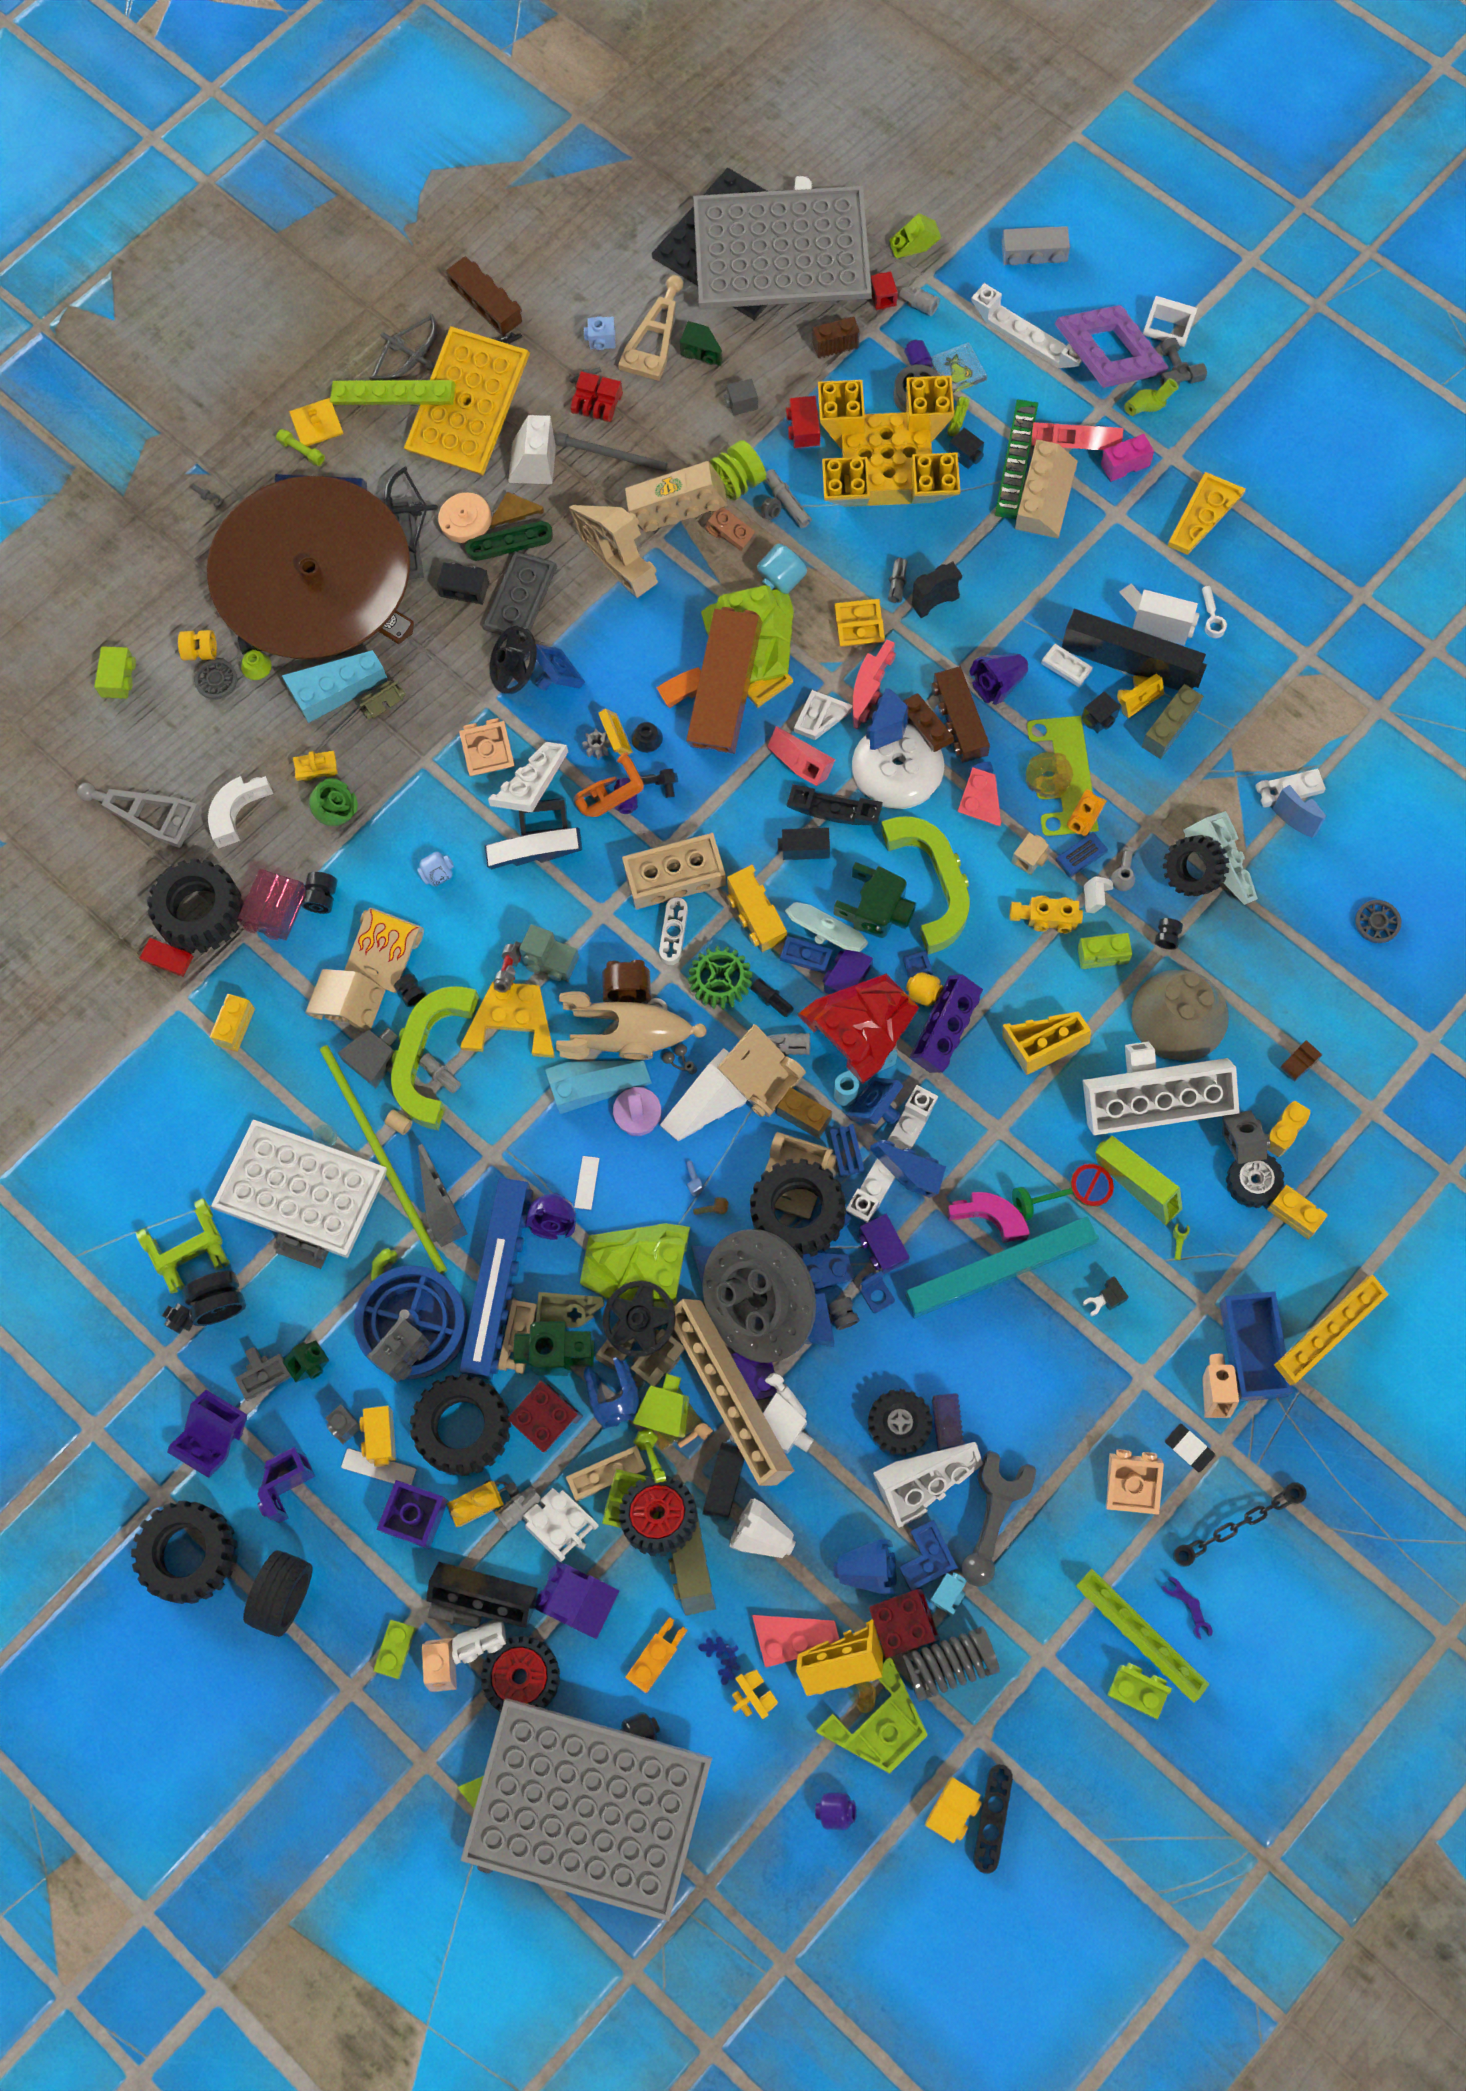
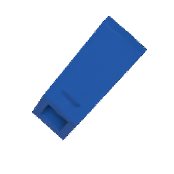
(913, 1172)

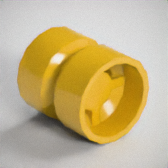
(189, 645)

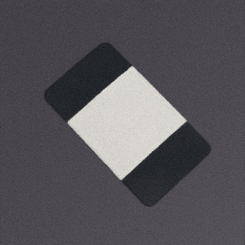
(1190, 1448)

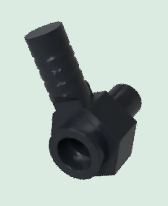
(667, 778)

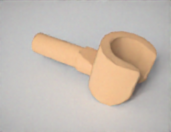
(701, 1430)

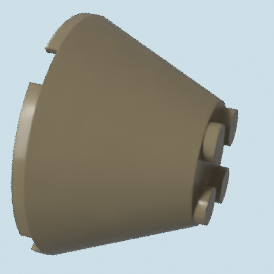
(1180, 1015)

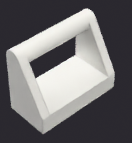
(1171, 312)

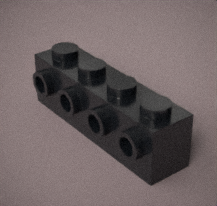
(482, 1594)

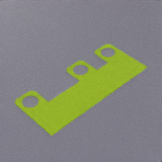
(1069, 740)

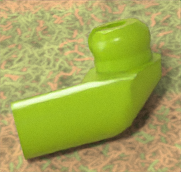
(381, 1260)

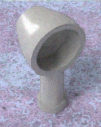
(1119, 882)

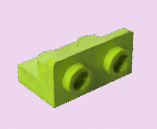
(1139, 1691)

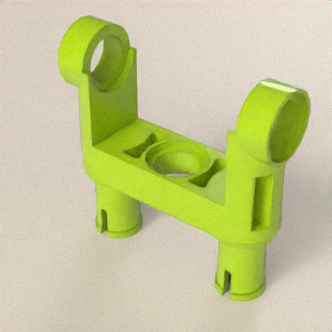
(167, 1262)

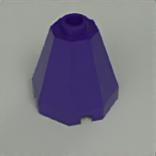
(997, 675)

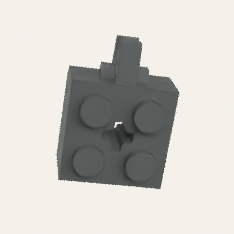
(399, 1350)

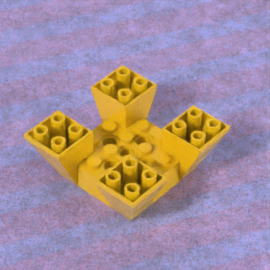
(888, 454)

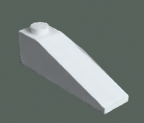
(704, 1101)
(918, 1481)

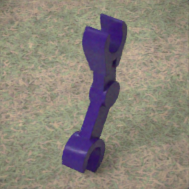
(1192, 1603)

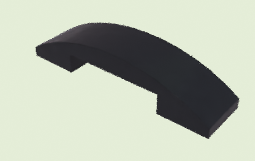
(834, 808)

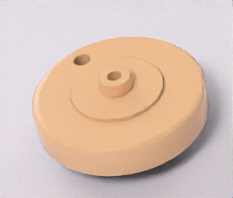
(464, 517)

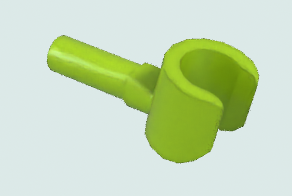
(1179, 1240)

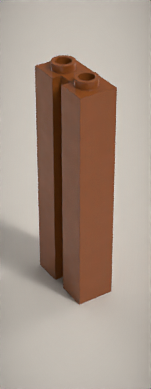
(724, 680)

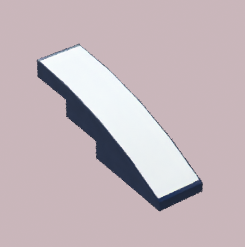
(532, 847)

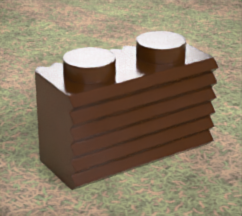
(835, 337)

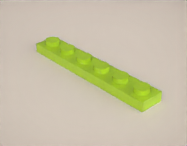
(393, 392)
(1143, 1635)

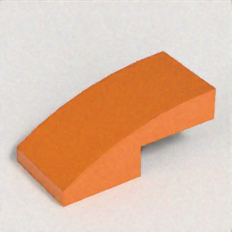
(680, 687)

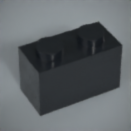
(463, 583)

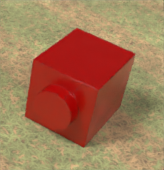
(883, 290)

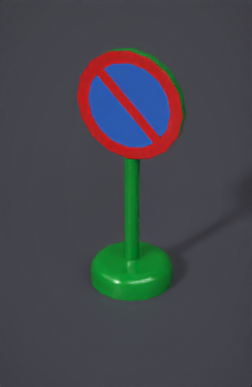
(1088, 1184)

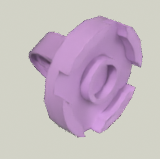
(637, 1111)

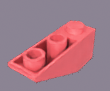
(801, 757)

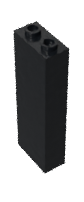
(1133, 651)

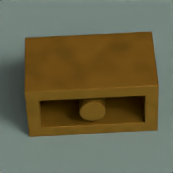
(804, 1113)

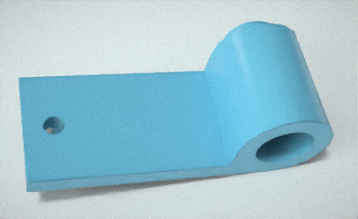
(847, 1084)

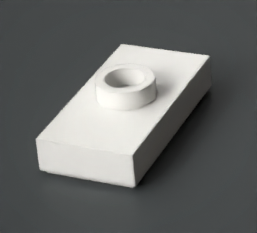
(1066, 665)

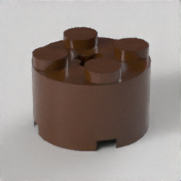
(626, 982)

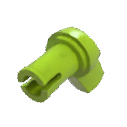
(1150, 400)

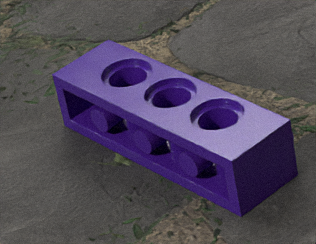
(936, 1031)

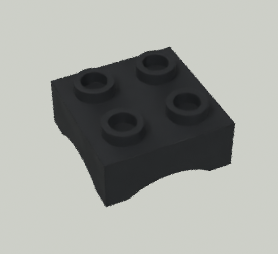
(936, 588)

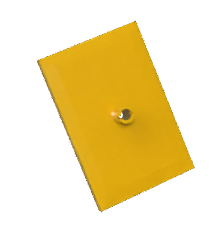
(485, 385)

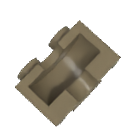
(657, 1365)

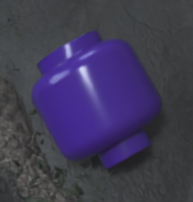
(836, 1811)

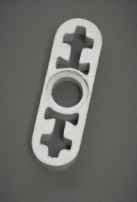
(682, 916)

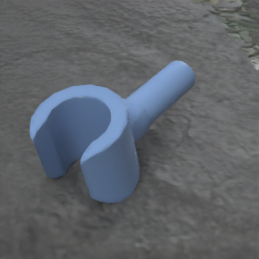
(694, 1186)

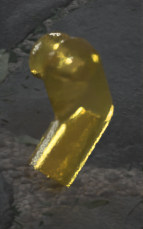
(866, 1697)

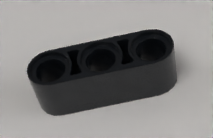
(724, 1482)

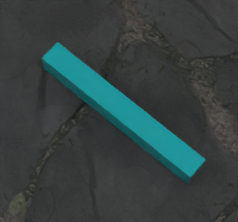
(1001, 1267)

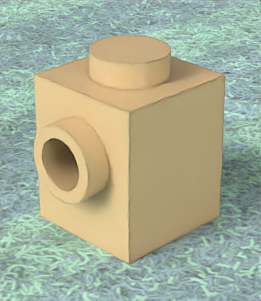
(1031, 853)

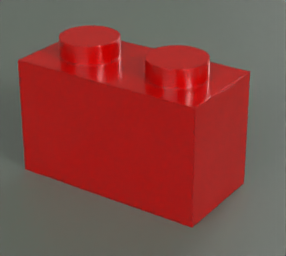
(804, 422)

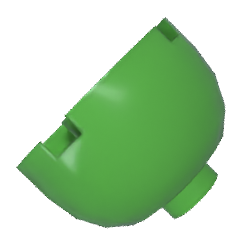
(332, 802)

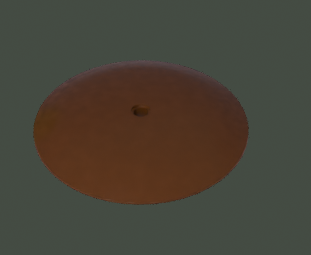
(302, 526)

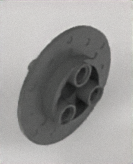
(759, 1295)

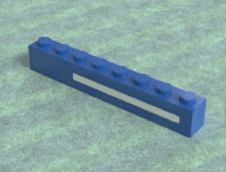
(495, 1279)

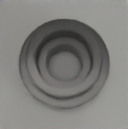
(771, 508)

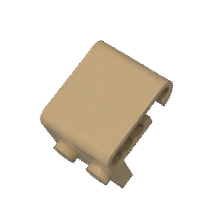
(346, 998)

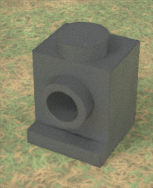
(342, 1424)

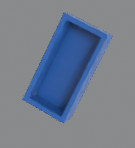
(1255, 1345)

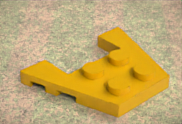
(512, 1010)

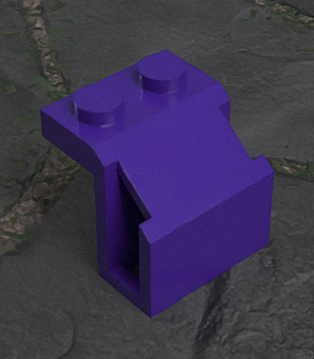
(208, 1433)
(273, 1486)
(576, 1599)

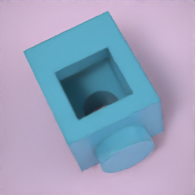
(949, 1593)

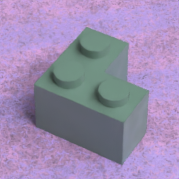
(546, 955)

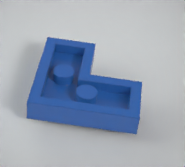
(935, 1557)

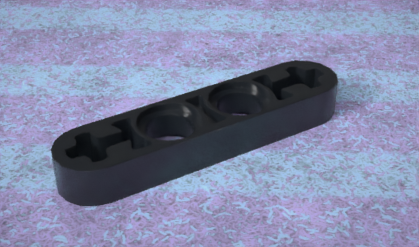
(997, 1819)

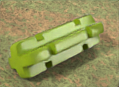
(959, 415)

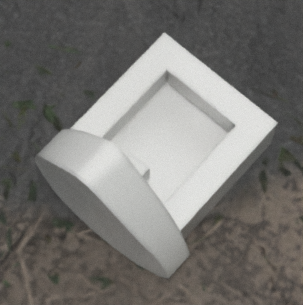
(1095, 894)

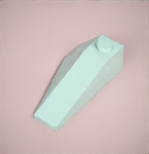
(1223, 831)

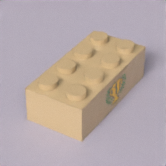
(676, 496)

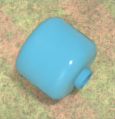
(781, 569)

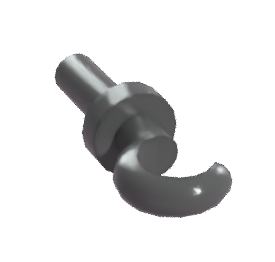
(594, 371)
(206, 494)

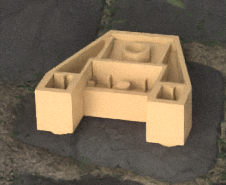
(611, 537)

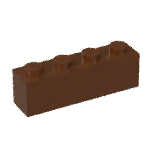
(484, 295)
(961, 714)

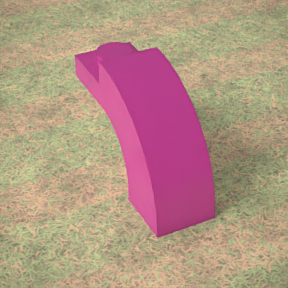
(995, 1209)

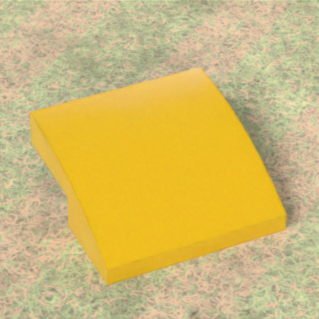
(859, 622)

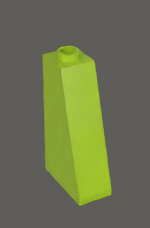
(1140, 1179)

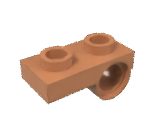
(726, 525)

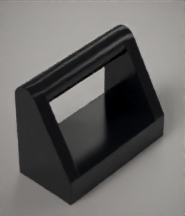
(545, 805)

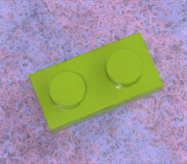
(394, 1649)

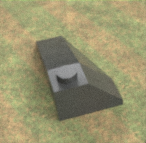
(440, 1211)

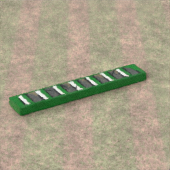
(1016, 459)

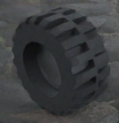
(181, 882)
(805, 1177)
(432, 1407)
(152, 1544)

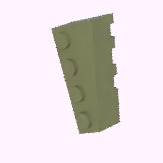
(692, 1575)

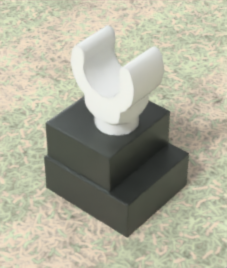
(1111, 1296)

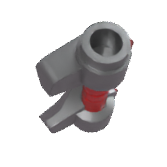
(505, 977)

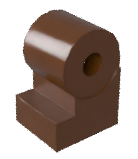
(1301, 1061)

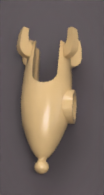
(638, 1034)

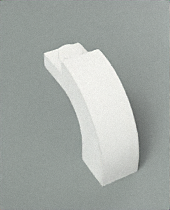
(227, 805)

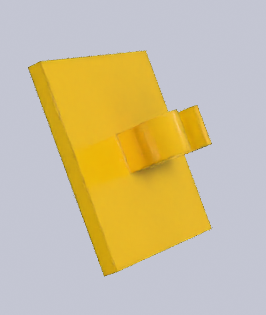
(316, 422)

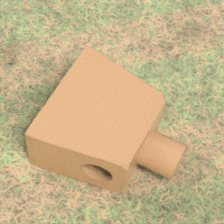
(1219, 1388)
(439, 1665)

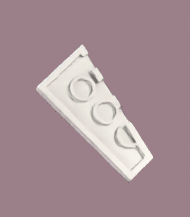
(532, 780)

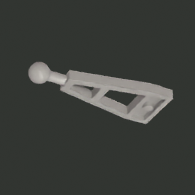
(175, 826)

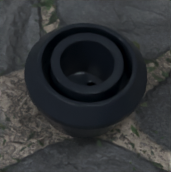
(646, 737)

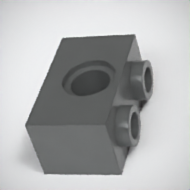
(1245, 1137)

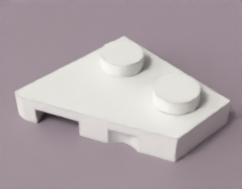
(820, 715)

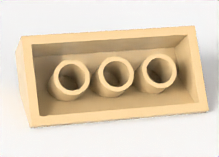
(1046, 490)

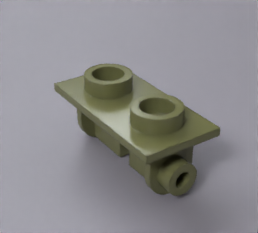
(388, 693)

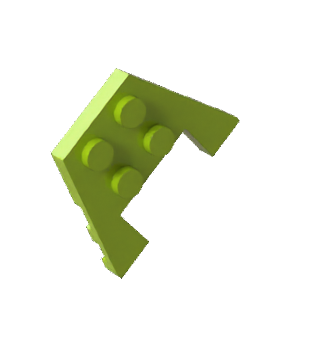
(888, 1733)

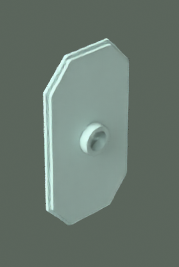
(826, 927)

